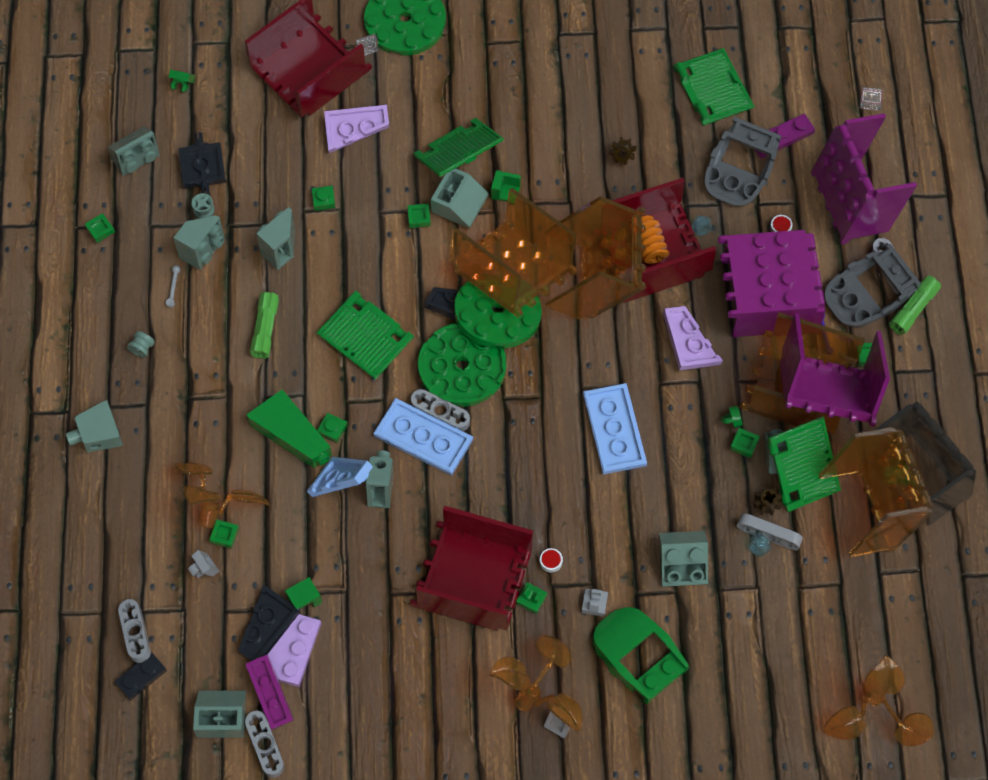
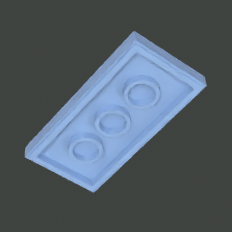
(614, 428)
(423, 436)

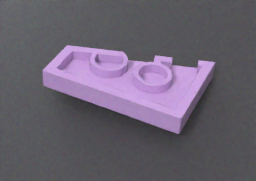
(354, 124)
(687, 341)
(294, 649)

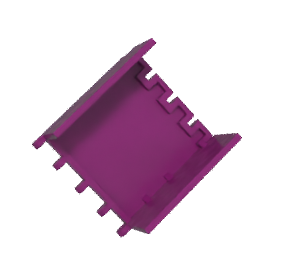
(847, 189)
(772, 276)
(831, 386)

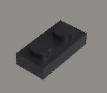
(140, 677)

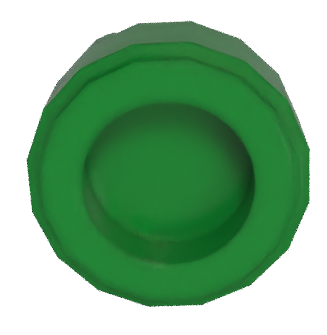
(733, 417)

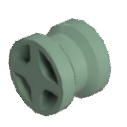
(200, 201)
(140, 344)

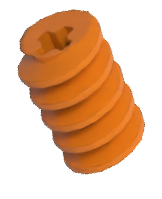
(653, 241)

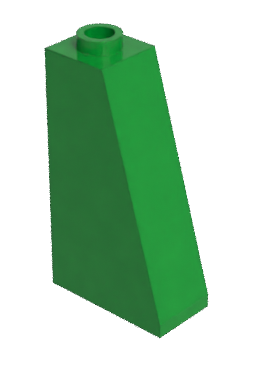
(289, 428)

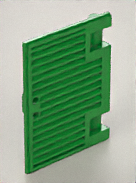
(713, 86)
(458, 147)
(365, 335)
(802, 463)

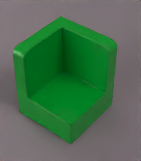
(503, 183)
(303, 594)

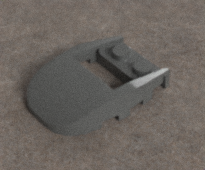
(734, 184)
(851, 300)

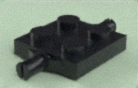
(202, 164)

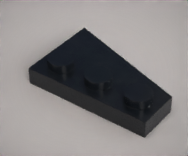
(443, 301)
(268, 623)

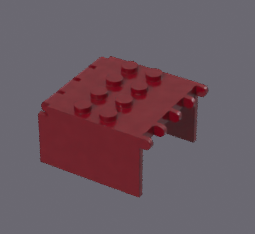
(304, 59)
(685, 257)
(475, 569)

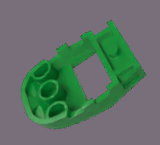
(620, 635)

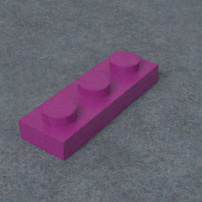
(791, 132)
(269, 692)

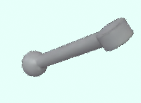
(170, 302)

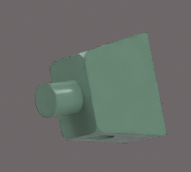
(96, 429)
(380, 476)

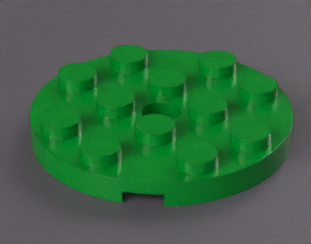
(407, 37)
(487, 327)
(452, 384)

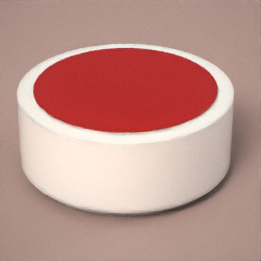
(781, 223)
(551, 560)

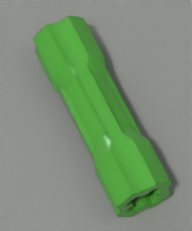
(906, 316)
(264, 325)

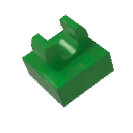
(182, 77)
(531, 598)

